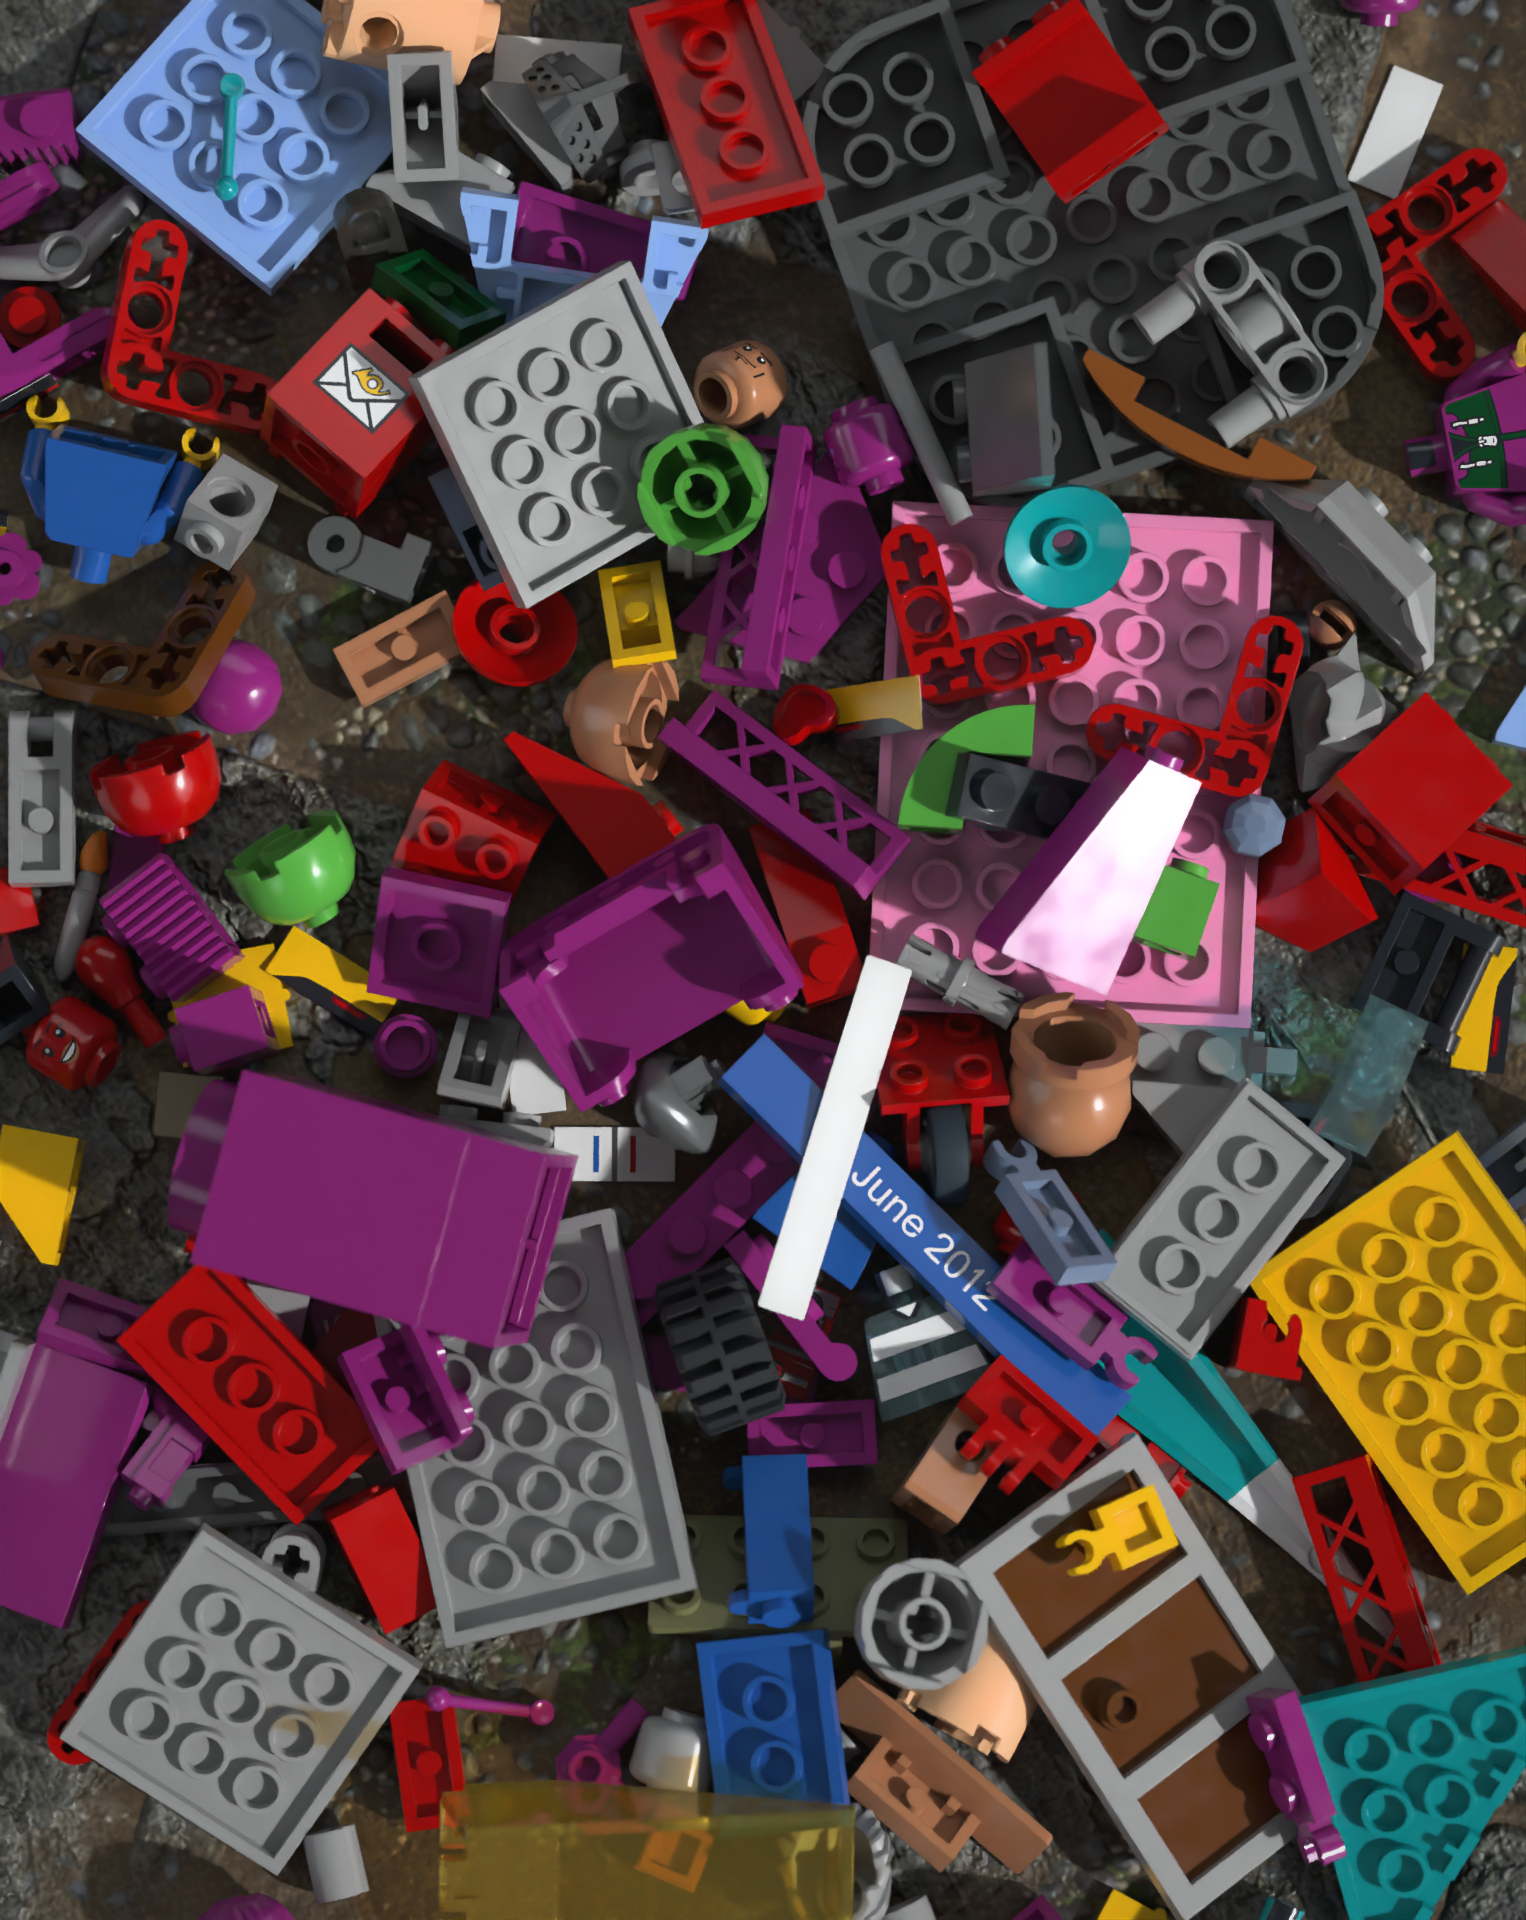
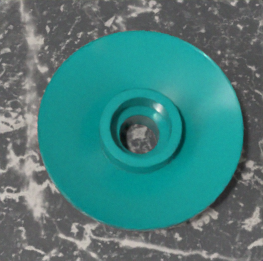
(1084, 567)

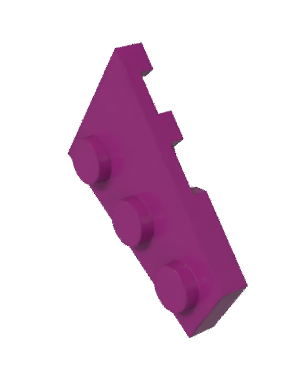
(579, 234)

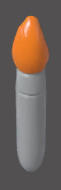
(93, 864)

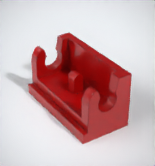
(1261, 1347)
(382, 1555)

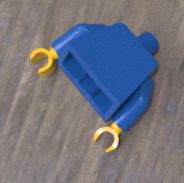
(105, 489)

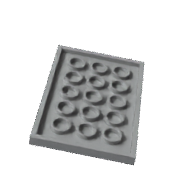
(568, 1473)

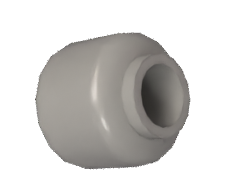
(673, 1752)

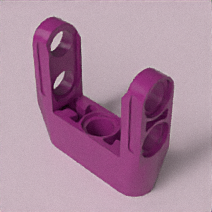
(72, 343)

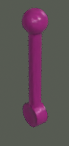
(537, 1712)

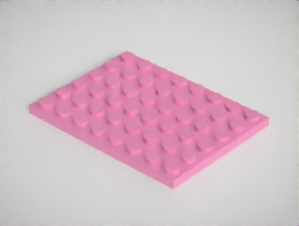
(1160, 645)

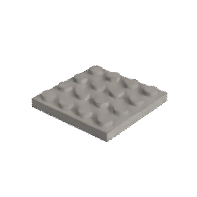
(556, 426)
(240, 1699)

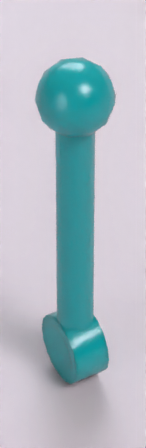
(231, 89)

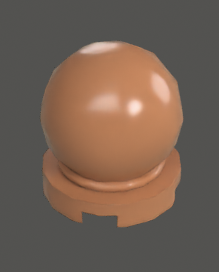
(1071, 1073)

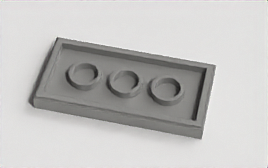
(1217, 1218)

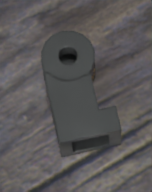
(369, 563)

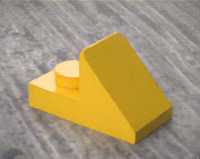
(637, 614)

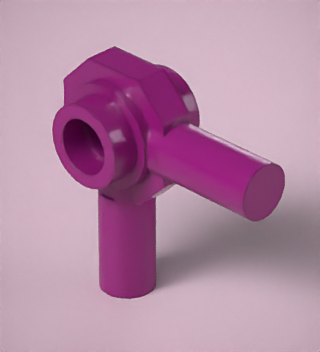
(597, 1756)

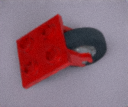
(926, 1077)

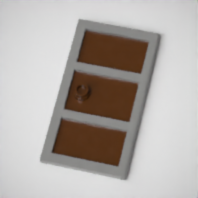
(1143, 1678)

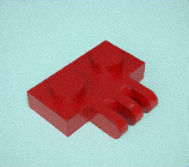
(1022, 1428)

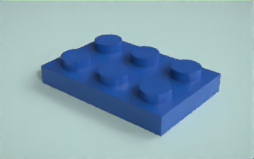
(774, 1716)

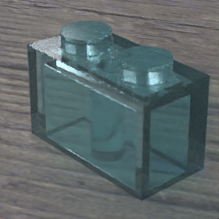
(1368, 1075)

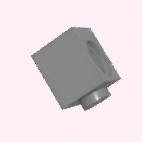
(225, 512)

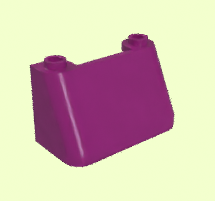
(644, 963)

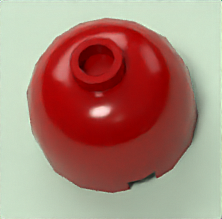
(161, 786)

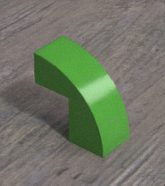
(995, 734)

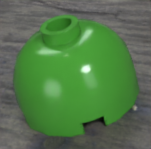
(703, 488)
(296, 872)

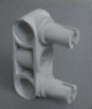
(1254, 325)

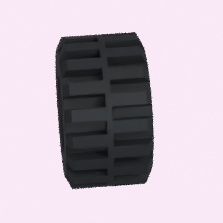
(719, 1347)

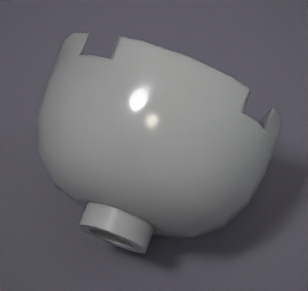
(920, 1624)

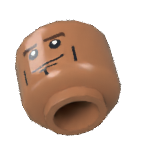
(740, 384)

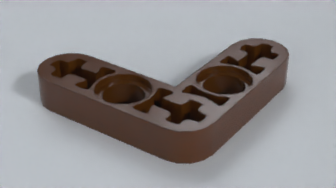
(152, 672)

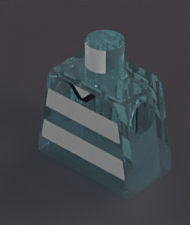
(917, 1349)

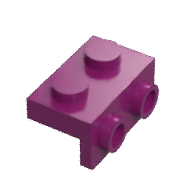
(407, 1396)

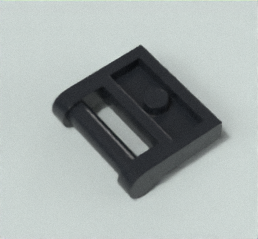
(1411, 957)

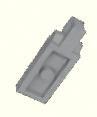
(1208, 1056)

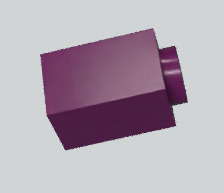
(370, 1205)

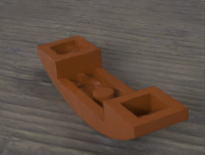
(1120, 389)

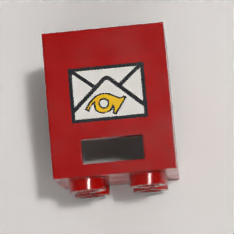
(349, 405)

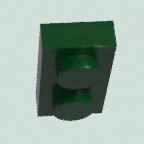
(438, 298)

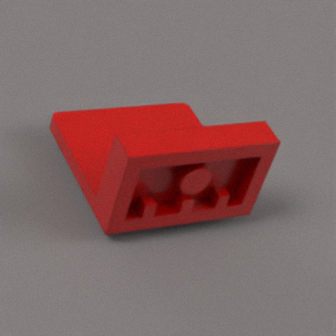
(472, 831)

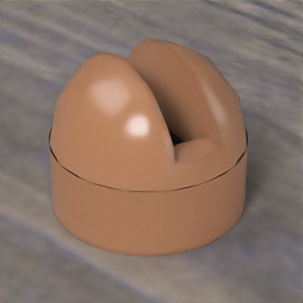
(1323, 635)

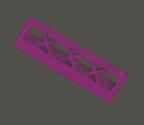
(775, 566)
(770, 809)

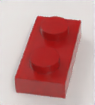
(426, 1760)

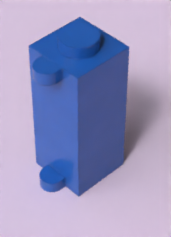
(775, 1540)

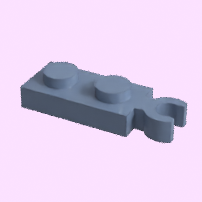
(1048, 1216)

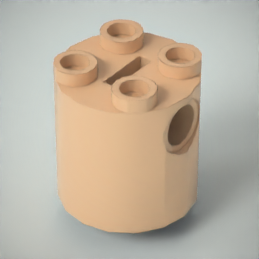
(369, 29)

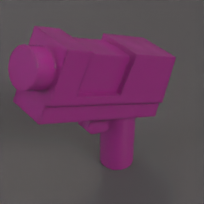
(165, 1454)

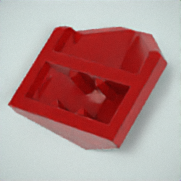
(1310, 886)

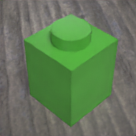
(1178, 910)

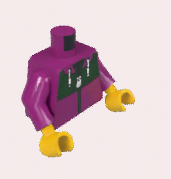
(1481, 438)

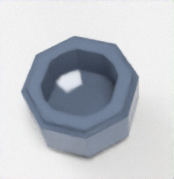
(1253, 825)

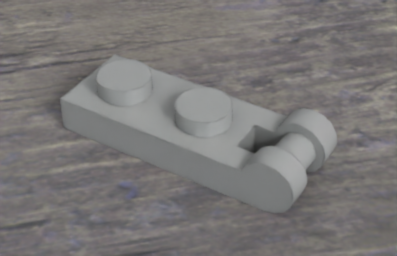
(42, 801)

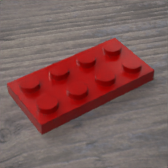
(725, 108)
(252, 1387)

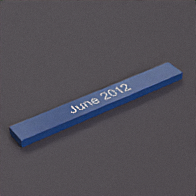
(919, 1235)

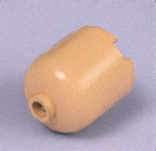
(982, 1707)

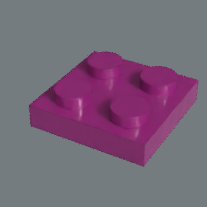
(438, 942)

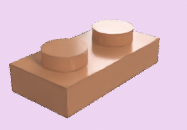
(400, 650)

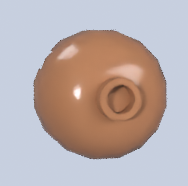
(619, 718)

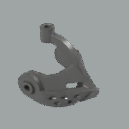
(592, 152)

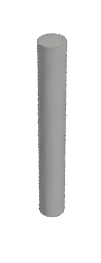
(921, 433)

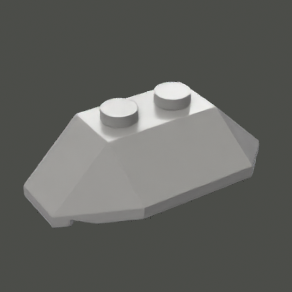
(1359, 558)

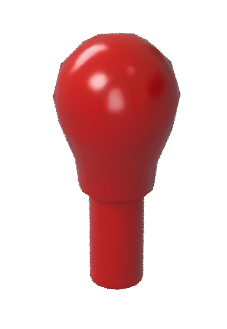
(111, 975)

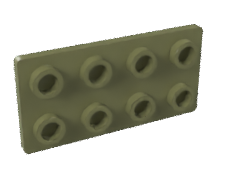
(844, 1556)

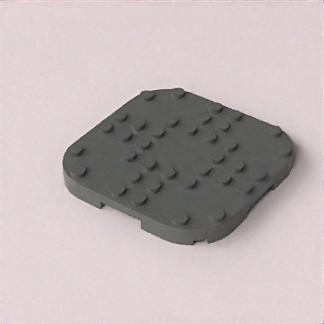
(972, 253)

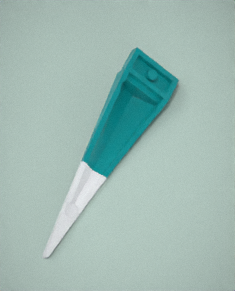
(1207, 1430)

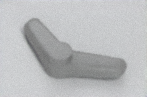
(69, 254)

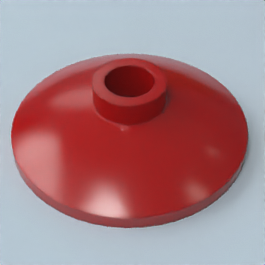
(545, 634)

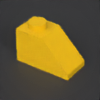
(40, 1186)

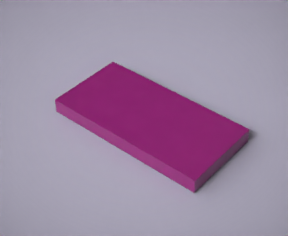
(61, 1477)

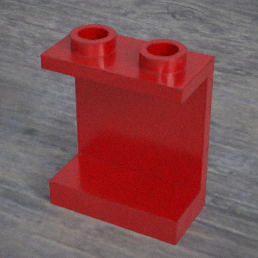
(1069, 97)
(1410, 793)

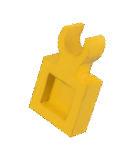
(1125, 1531)

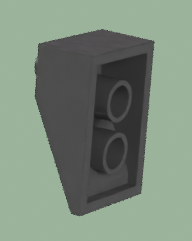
(1006, 423)

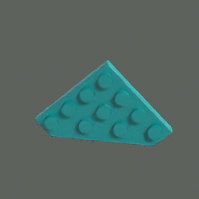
(1417, 1774)

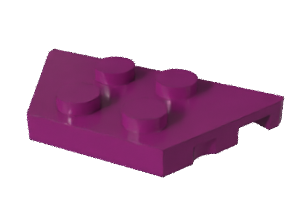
(834, 573)

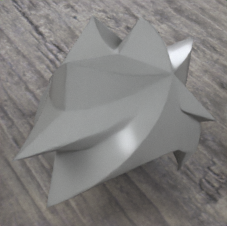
(1334, 716)

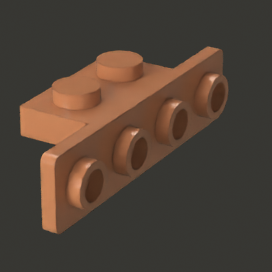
(927, 1787)

